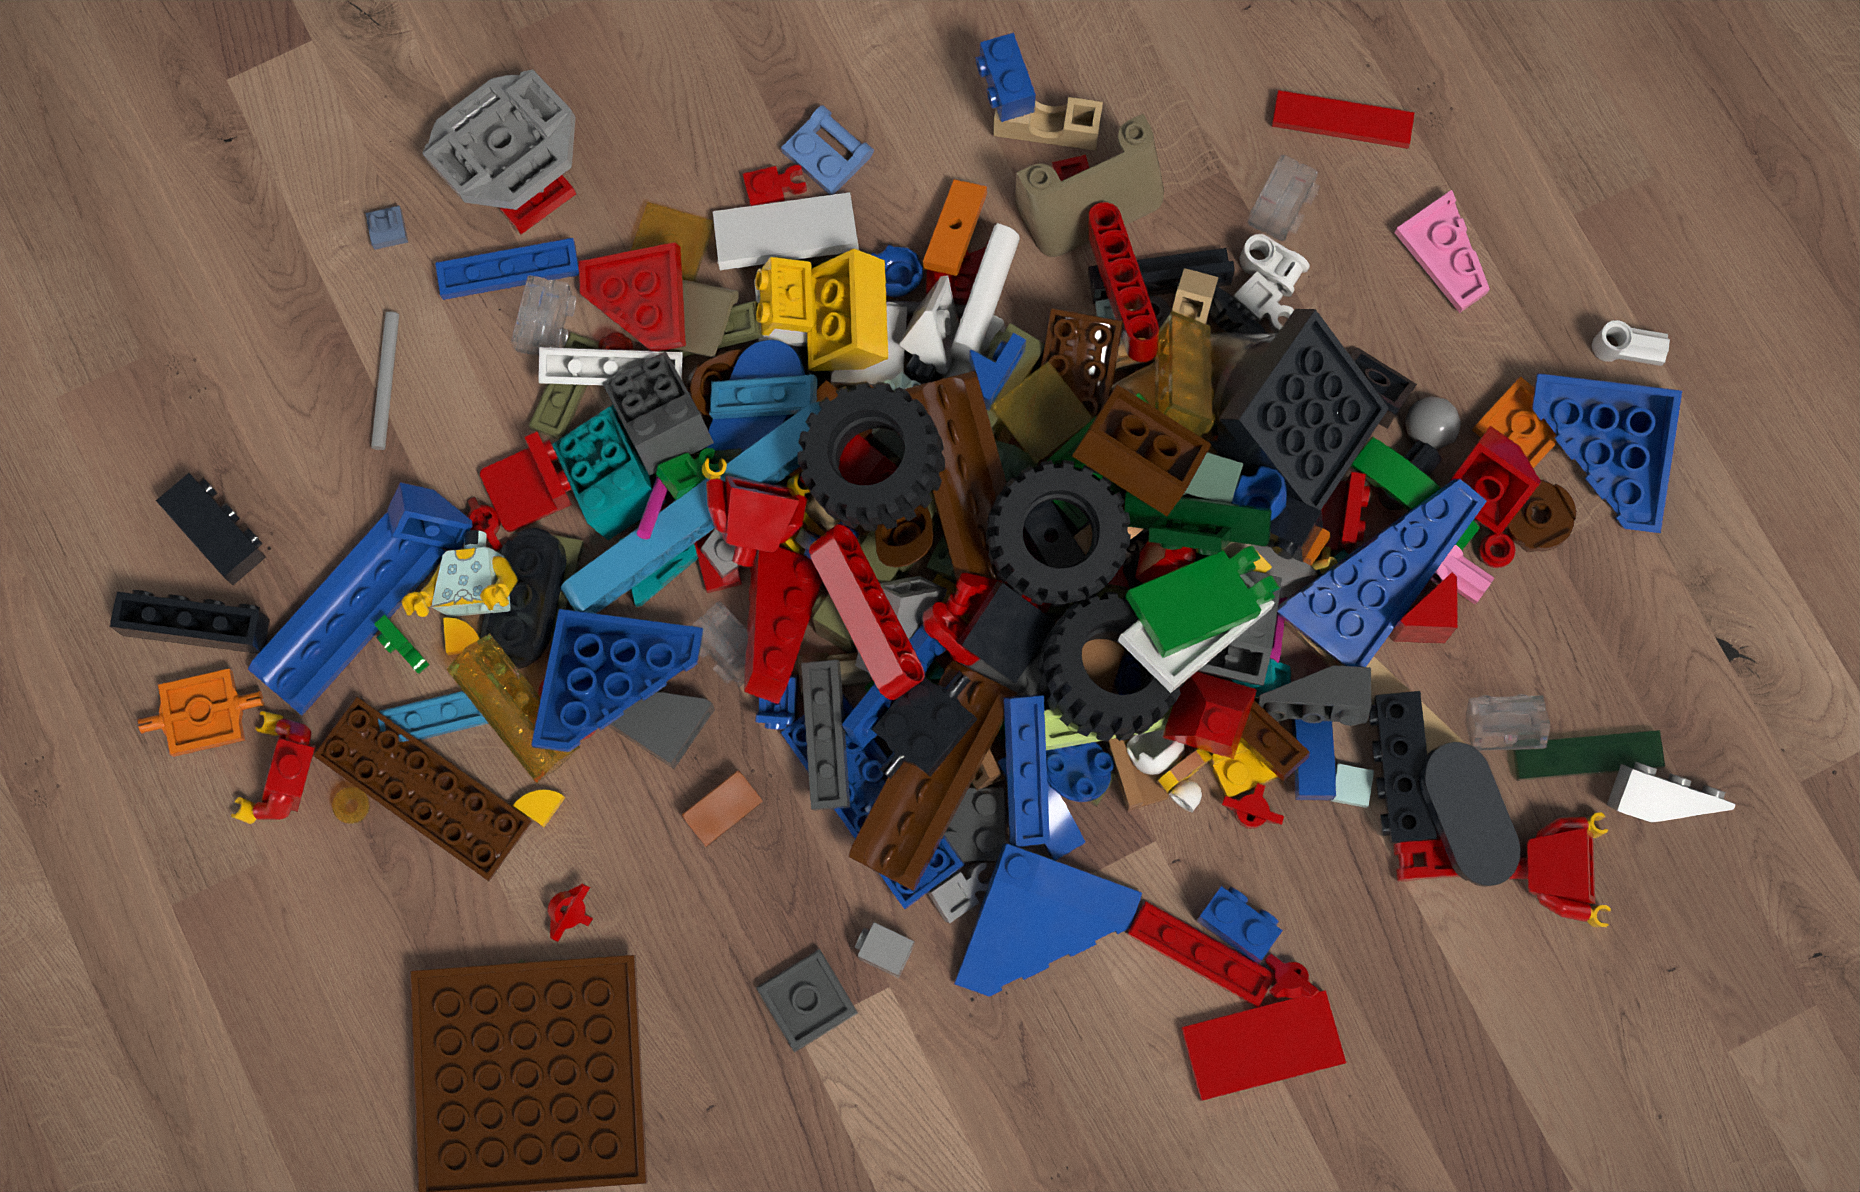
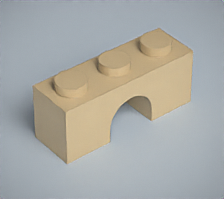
(1066, 125)

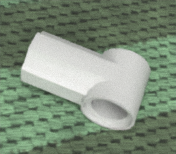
(1633, 344)

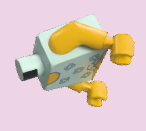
(466, 582)

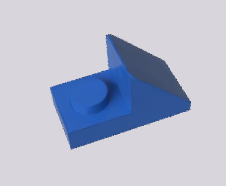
(994, 375)

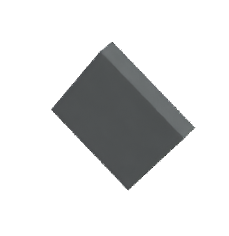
(807, 1000)

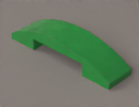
(1400, 479)

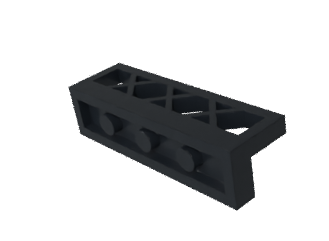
(1164, 273)

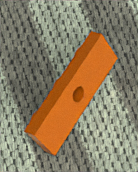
(955, 227)

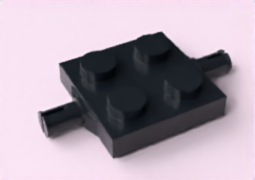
(924, 725)

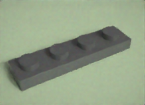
(825, 735)

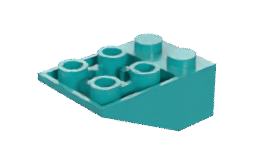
(605, 473)

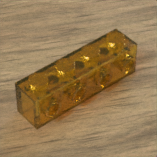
(1185, 373)
(506, 703)

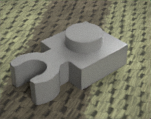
(956, 893)

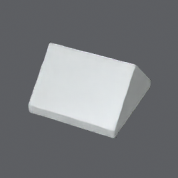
(933, 327)

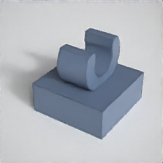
(386, 227)

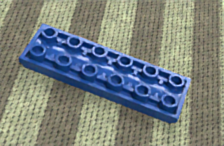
(342, 615)
(864, 788)

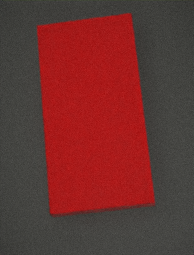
(1263, 1045)

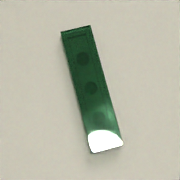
(1589, 755)

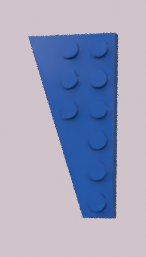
(1370, 590)

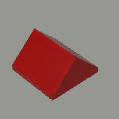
(1432, 618)

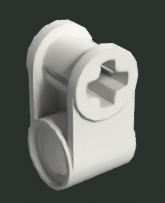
(1276, 263)

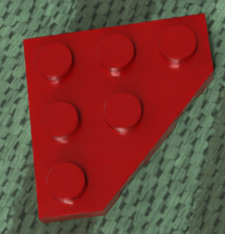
(640, 293)

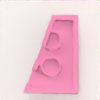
(1443, 250)

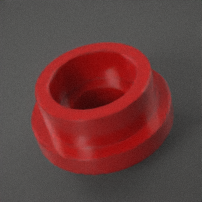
(1502, 541)

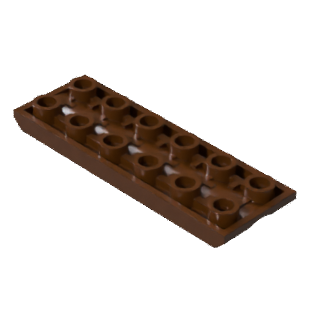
(1084, 356)
(971, 472)
(423, 789)
(918, 808)

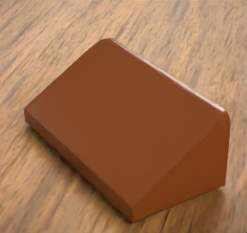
(722, 808)

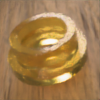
(341, 800)

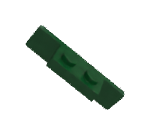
(1201, 524)

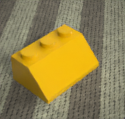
(848, 313)

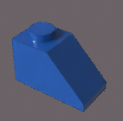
(426, 518)

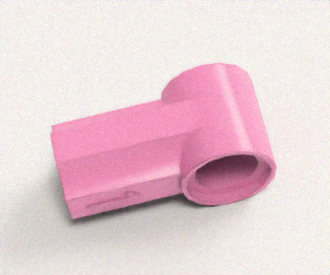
(1471, 579)

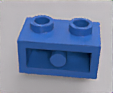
(1006, 76)
(1240, 925)

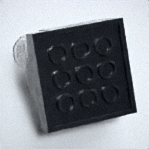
(1292, 404)

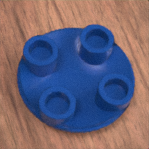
(1079, 771)

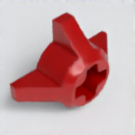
(479, 516)
(1254, 805)
(574, 913)
(1291, 979)

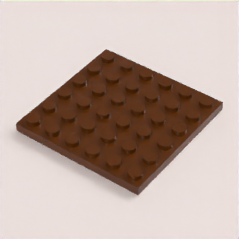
(528, 1076)

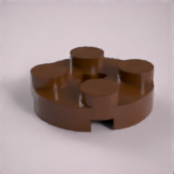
(1558, 523)

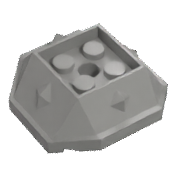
(503, 141)

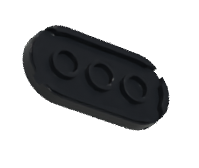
(540, 569)
(1470, 814)

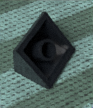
(1389, 384)

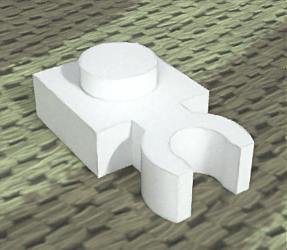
(1262, 300)

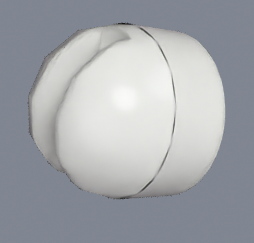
(1187, 795)

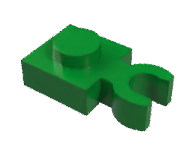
(684, 472)
(394, 640)

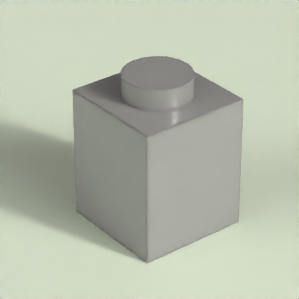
(884, 949)

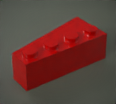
(779, 610)

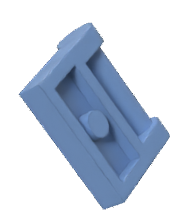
(819, 159)

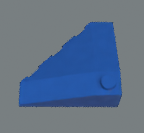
(1618, 438)
(603, 668)
(1037, 915)

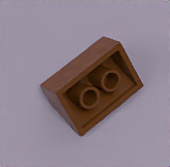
(1142, 450)

